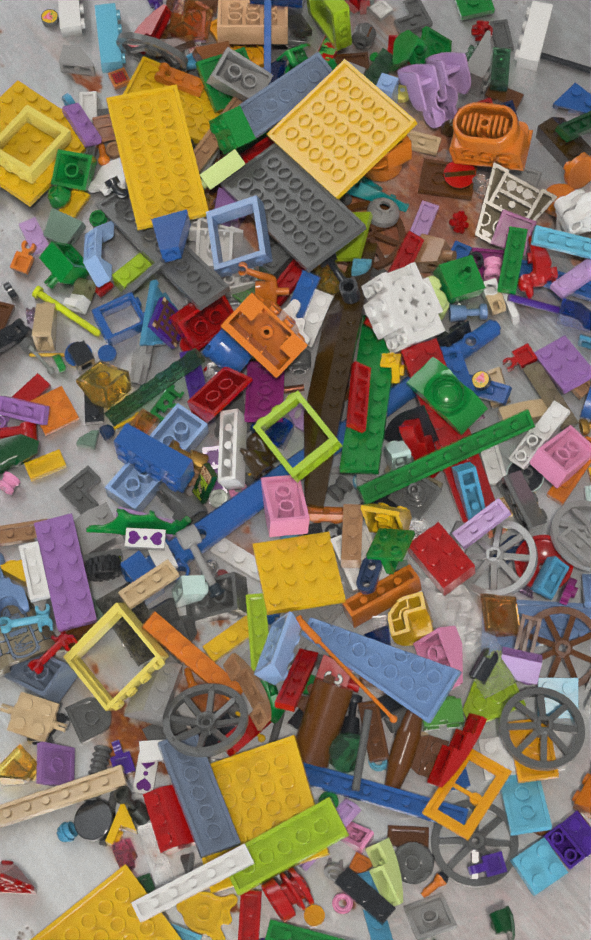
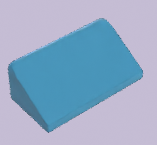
(550, 577)

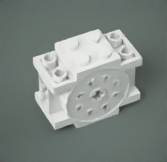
(403, 308)

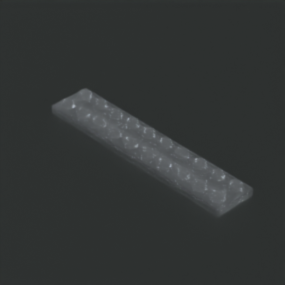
(461, 611)

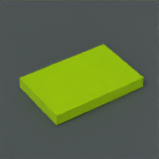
(355, 248)

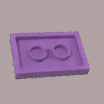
(564, 364)

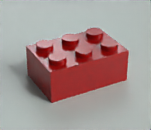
(441, 559)

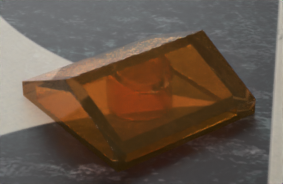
(500, 615)

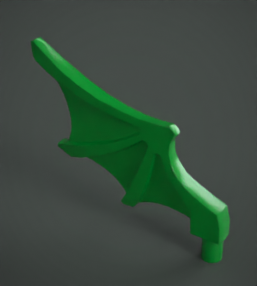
(149, 521)

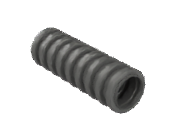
(99, 762)

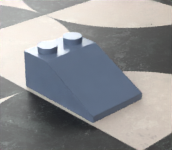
(49, 684)

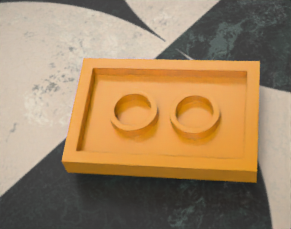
(527, 774)

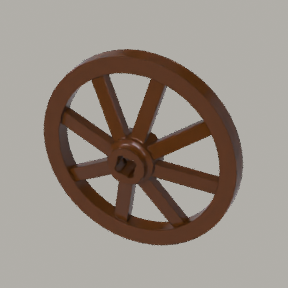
(373, 234)
(564, 641)

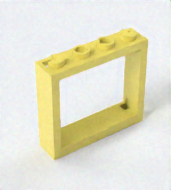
(74, 657)

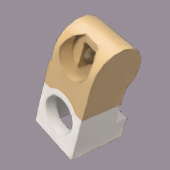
(492, 298)

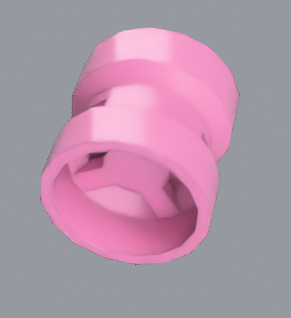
(492, 267)

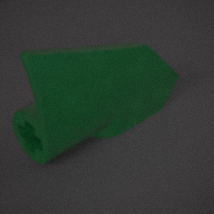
(16, 451)
(502, 923)

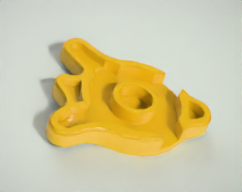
(206, 913)

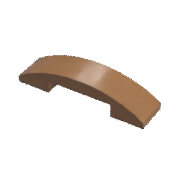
(252, 687)

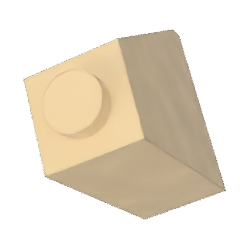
(45, 327)

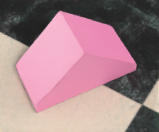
(358, 838)

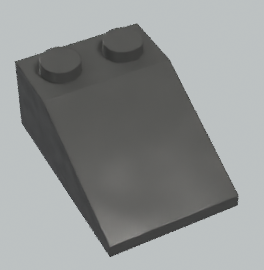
(225, 606)

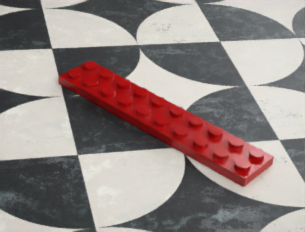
(414, 359)

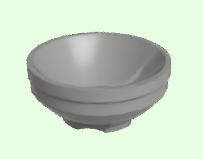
(381, 217)

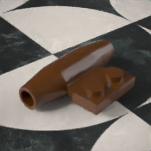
(411, 751)

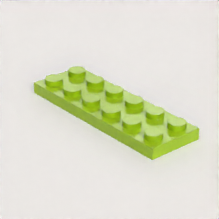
(290, 844)

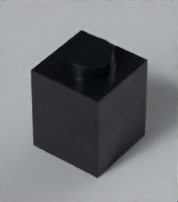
(81, 356)

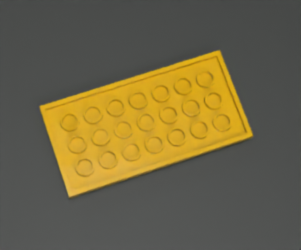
(156, 154)

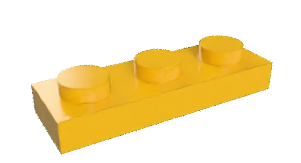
(227, 640)

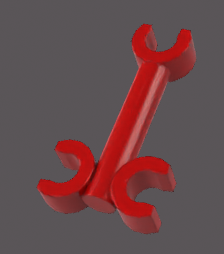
(60, 641)

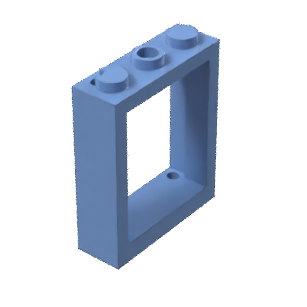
(231, 212)

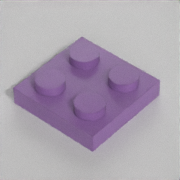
(54, 764)

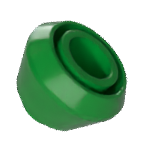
(59, 197)

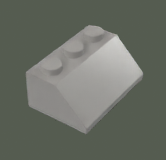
(155, 695)

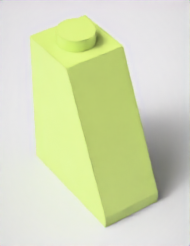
(221, 170)

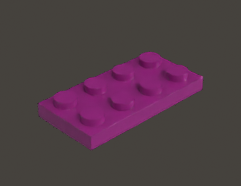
(263, 392)

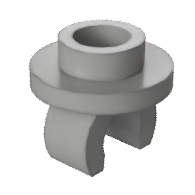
(333, 871)

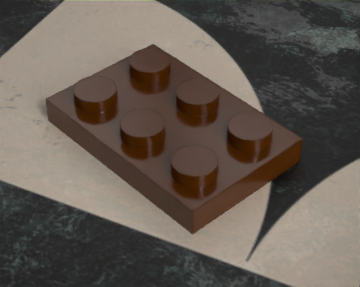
(433, 181)

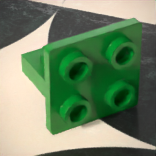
(390, 547)

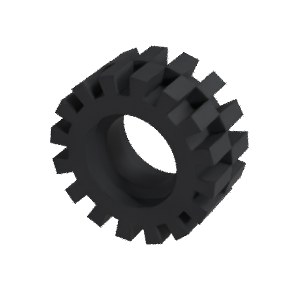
(103, 568)

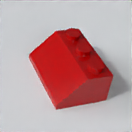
(201, 326)
(218, 393)
(168, 820)

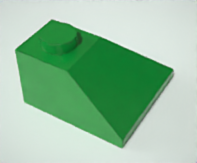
(73, 170)

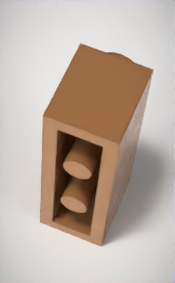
(351, 536)

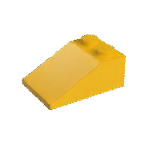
(385, 516)

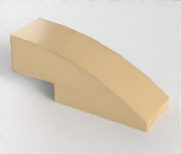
(536, 408)

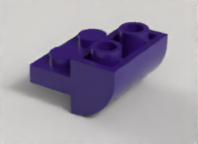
(571, 840)

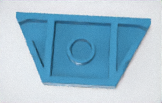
(148, 337)

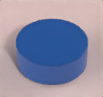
(107, 354)

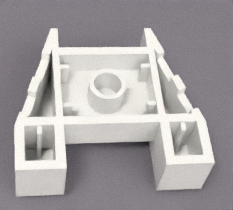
(200, 233)

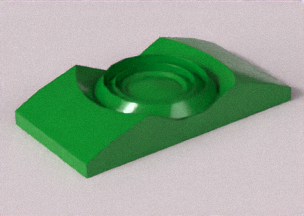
(447, 395)

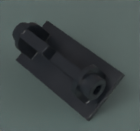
(455, 333)

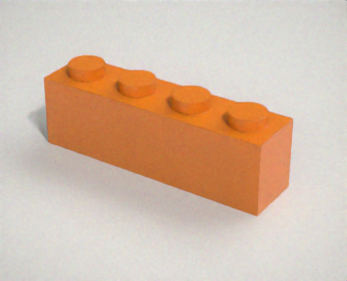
(362, 607)

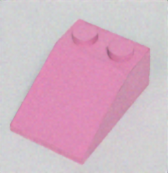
(562, 456)
(284, 506)
(443, 647)

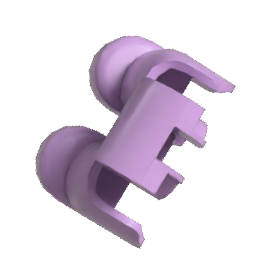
(442, 73)

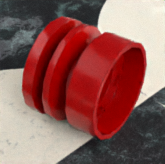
(287, 894)

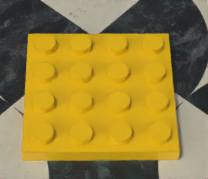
(298, 573)

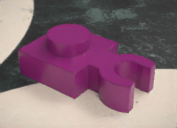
(569, 592)

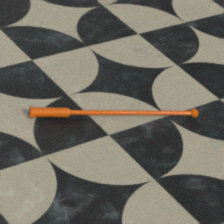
(317, 639)

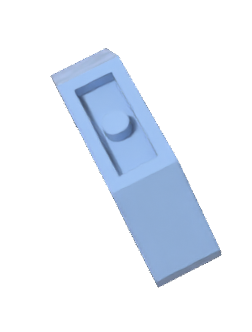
(97, 267)

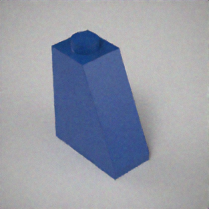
(172, 234)

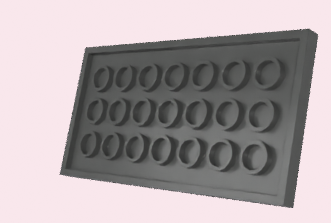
(296, 207)

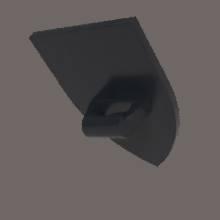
(393, 433)

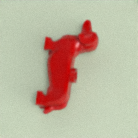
(541, 269)

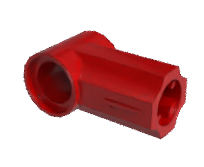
(26, 428)

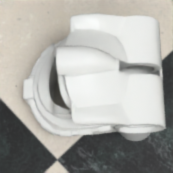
(574, 212)

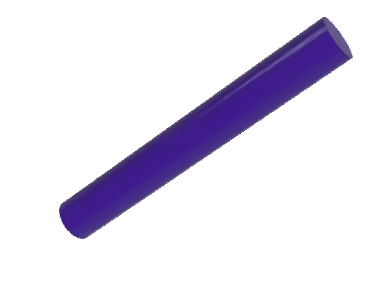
(533, 303)

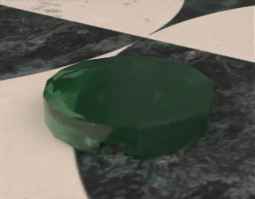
(344, 752)

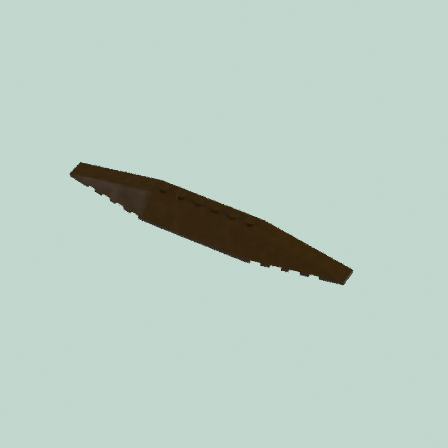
(332, 377)

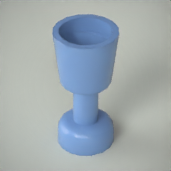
(460, 312)

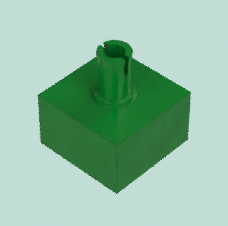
(64, 263)
(460, 279)

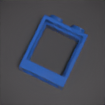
(112, 307)

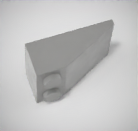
(480, 66)
(238, 76)
(96, 542)

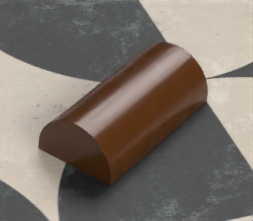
(322, 721)

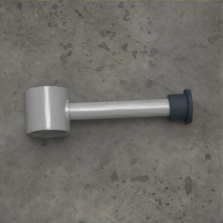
(189, 539)

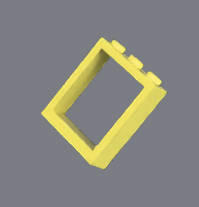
(59, 132)

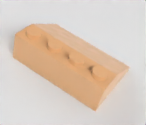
(244, 23)

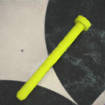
(38, 293)

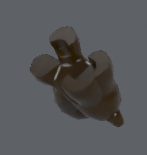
(258, 456)

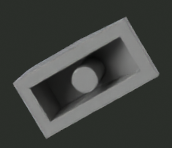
(75, 61)

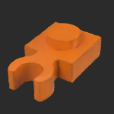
(23, 260)

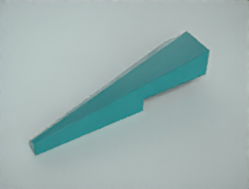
(369, 191)

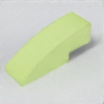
(386, 871)

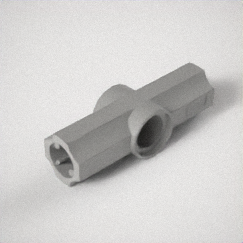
(140, 364)

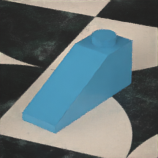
(469, 489)

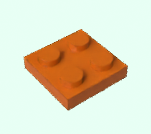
(60, 411)

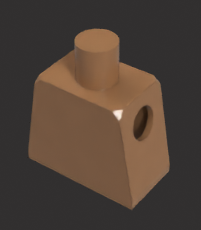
(432, 253)

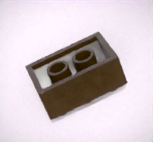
(556, 146)

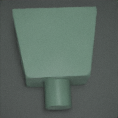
(63, 228)

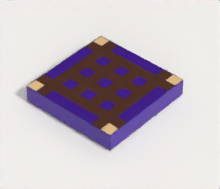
(162, 325)

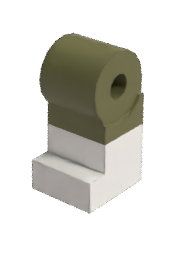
(81, 296)

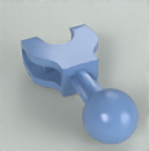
(11, 593)

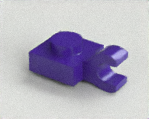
(122, 758)
(491, 865)

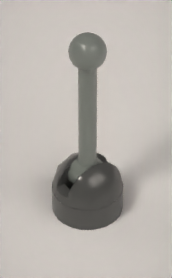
(28, 346)

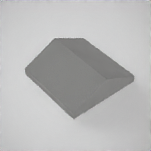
(430, 917)

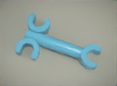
(41, 618)

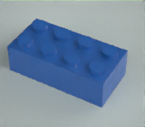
(154, 458)

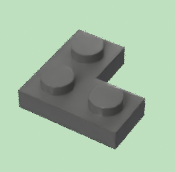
(416, 17)
(77, 490)

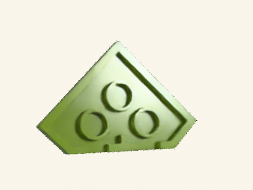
(492, 706)

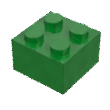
(231, 130)

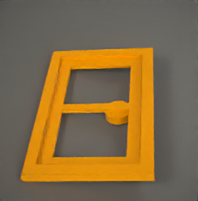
(482, 803)

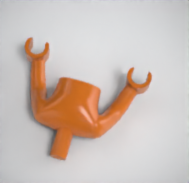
(267, 287)

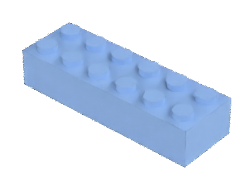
(137, 489)

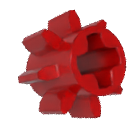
(479, 29)

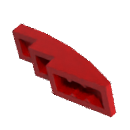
(453, 756)

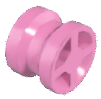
(9, 482)

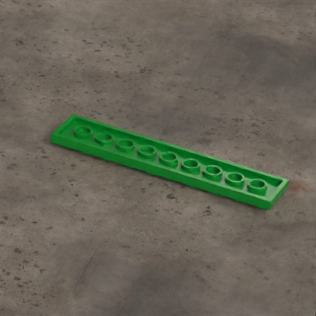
(364, 450)

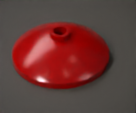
(545, 549)

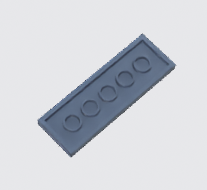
(282, 95)
(199, 799)

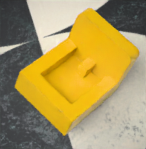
(394, 361)

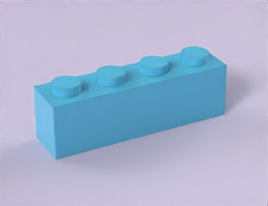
(108, 31)

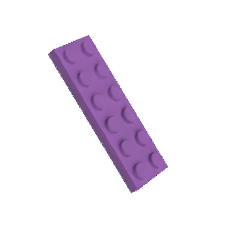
(65, 572)

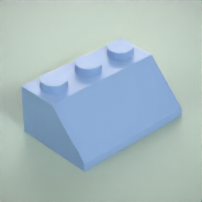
(278, 649)

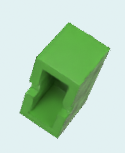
(448, 714)

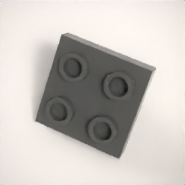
(416, 497)

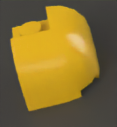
(410, 619)

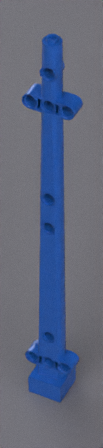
(250, 500)

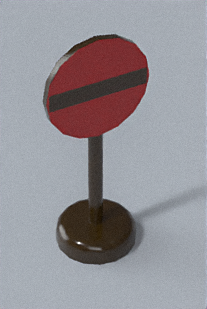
(457, 175)

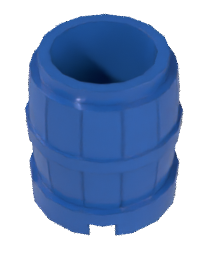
(226, 352)

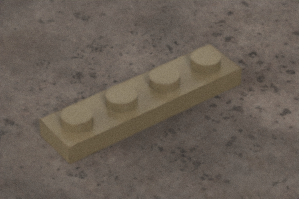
(548, 391)

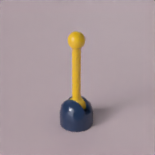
(107, 431)

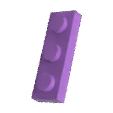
(81, 125)
(24, 410)

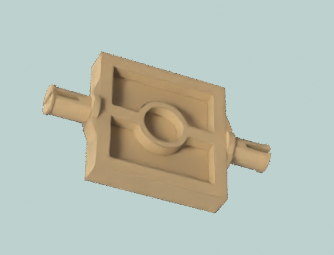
(33, 717)

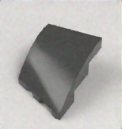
(183, 624)

